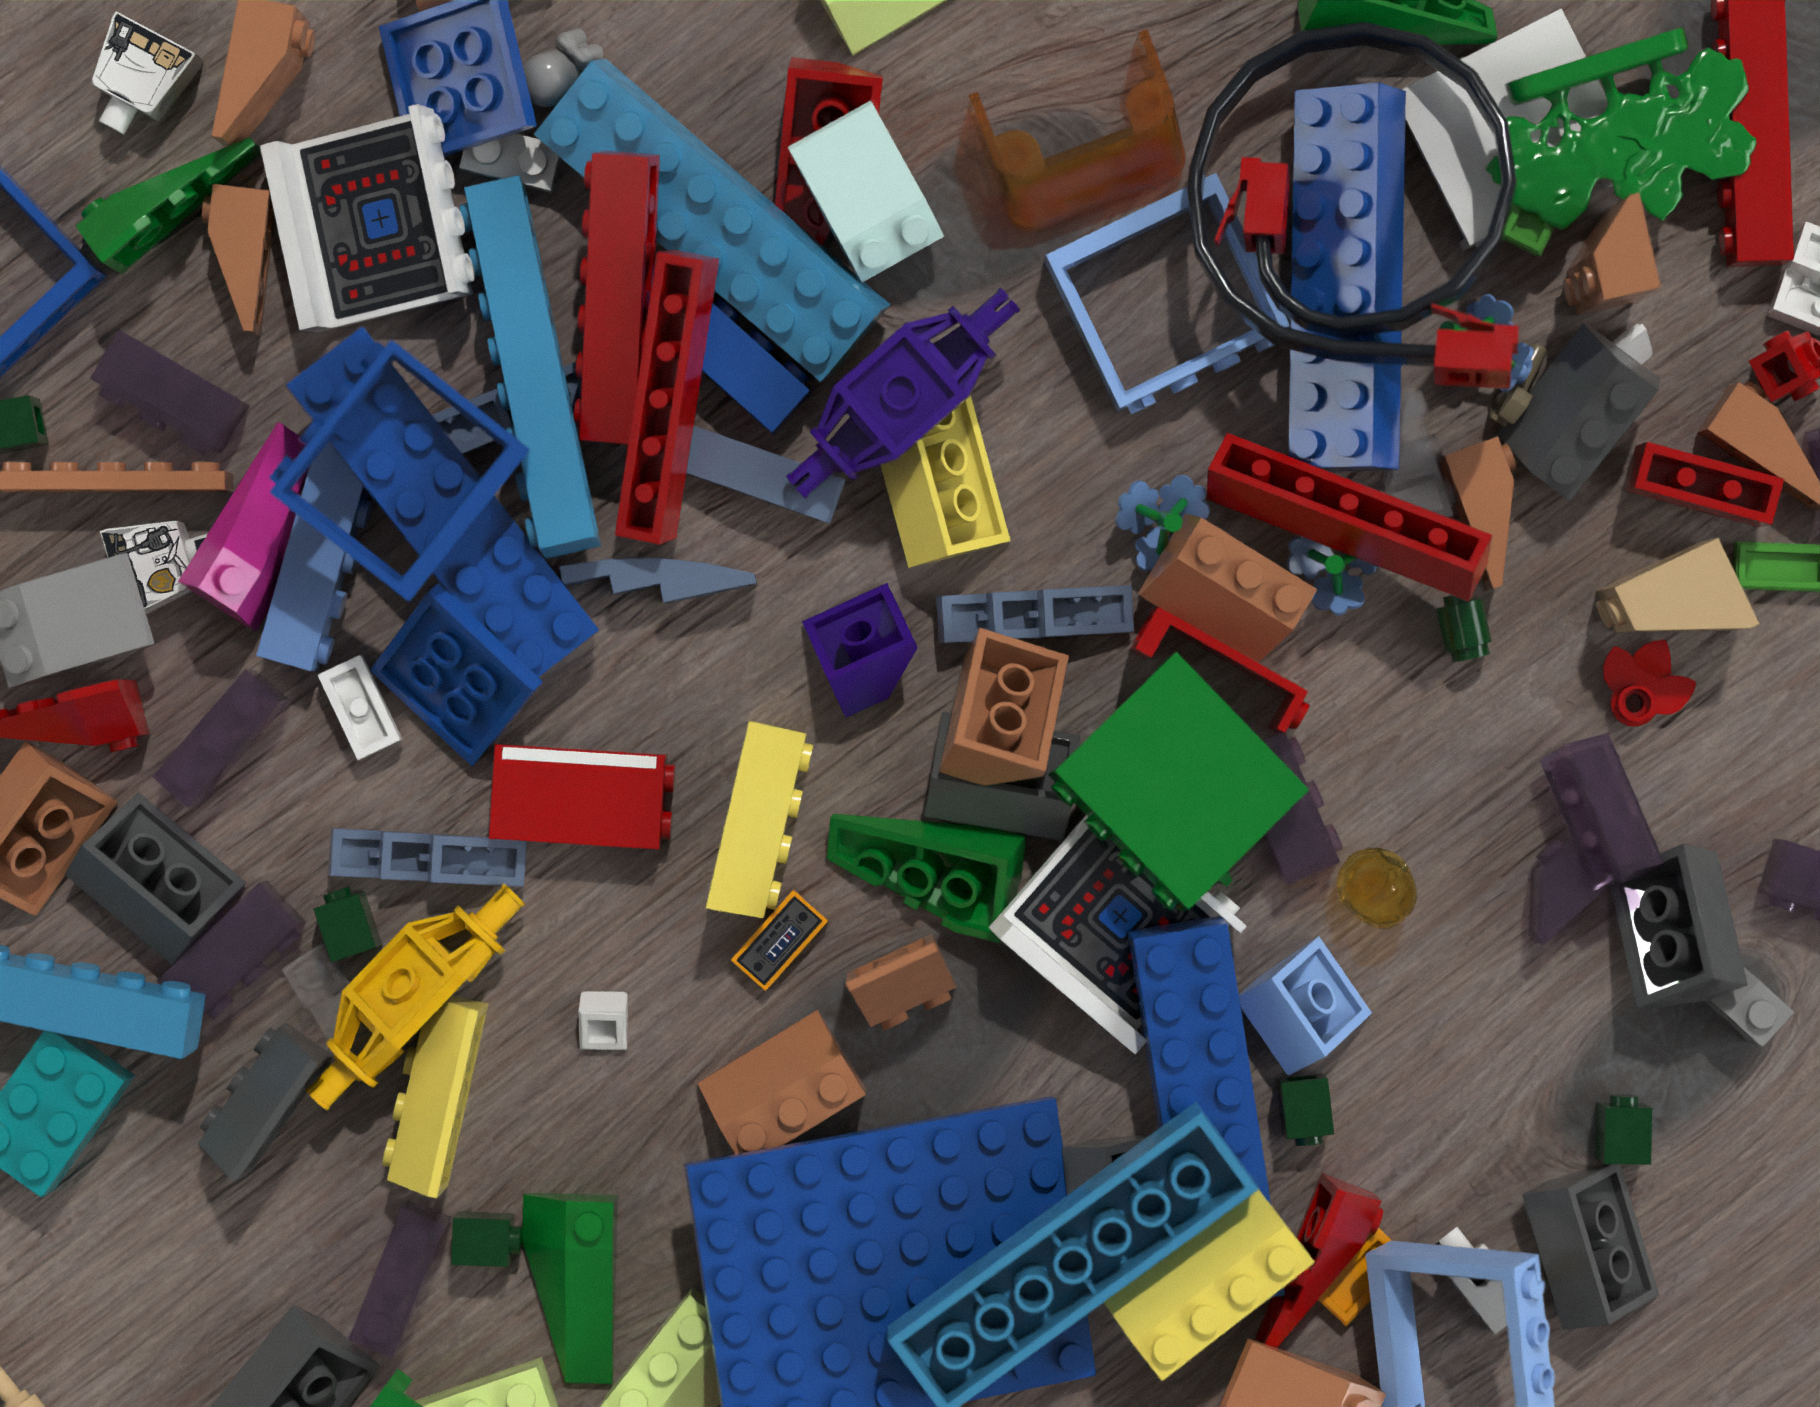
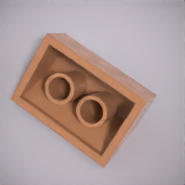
(1614, 261)
(1226, 589)
(1003, 710)
(43, 823)
(782, 1087)

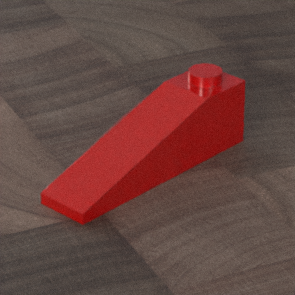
(814, 98)
(89, 716)
(1332, 1234)

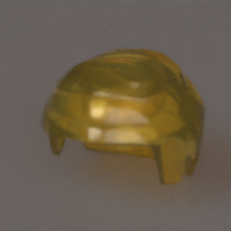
(1377, 887)

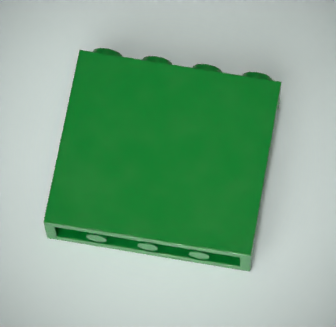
(1177, 784)

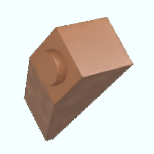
(241, 235)
(1760, 438)
(1484, 496)

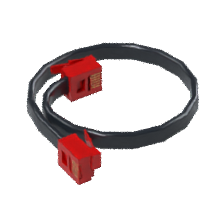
(1460, 357)

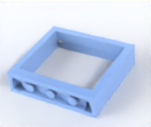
(1126, 229)
(1396, 1324)

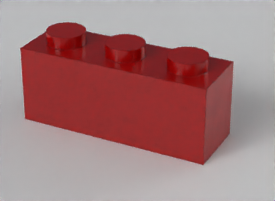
(1703, 484)

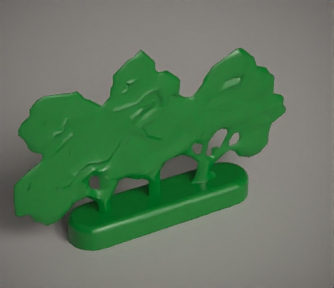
(1638, 138)

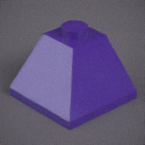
(862, 648)

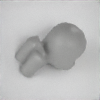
(555, 70)

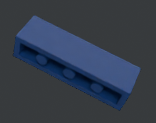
(748, 373)

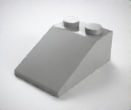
(71, 621)

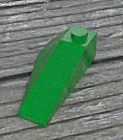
(1440, 20)
(144, 214)
(944, 867)
(574, 1268)

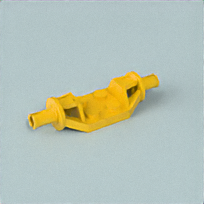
(406, 988)

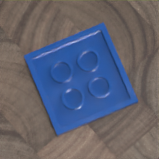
(464, 67)
(455, 675)

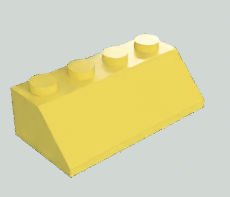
(946, 492)
(757, 820)
(435, 1097)
(1208, 1284)

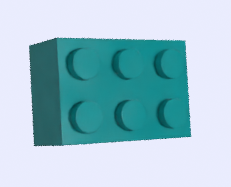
(55, 1108)

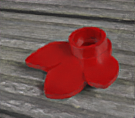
(1649, 679)

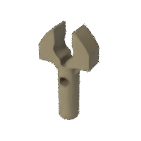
(1511, 405)

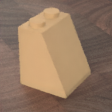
(1679, 593)

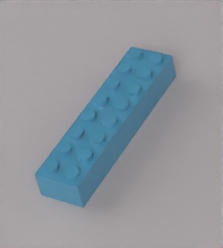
(707, 208)
(1071, 1259)

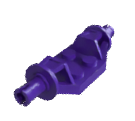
(902, 392)

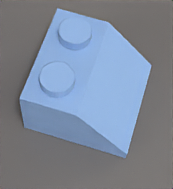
(1303, 1006)

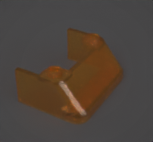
(1092, 174)

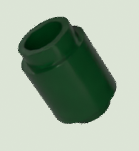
(1464, 628)

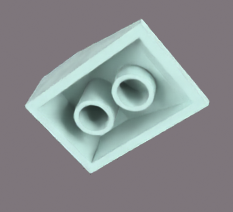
(865, 191)

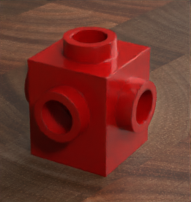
(1788, 366)

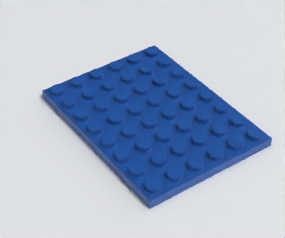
(847, 1232)

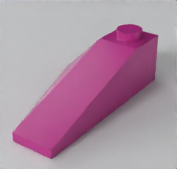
(247, 543)

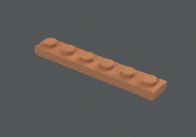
(113, 478)

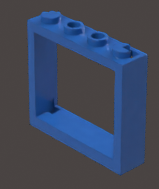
(61, 297)
(320, 433)

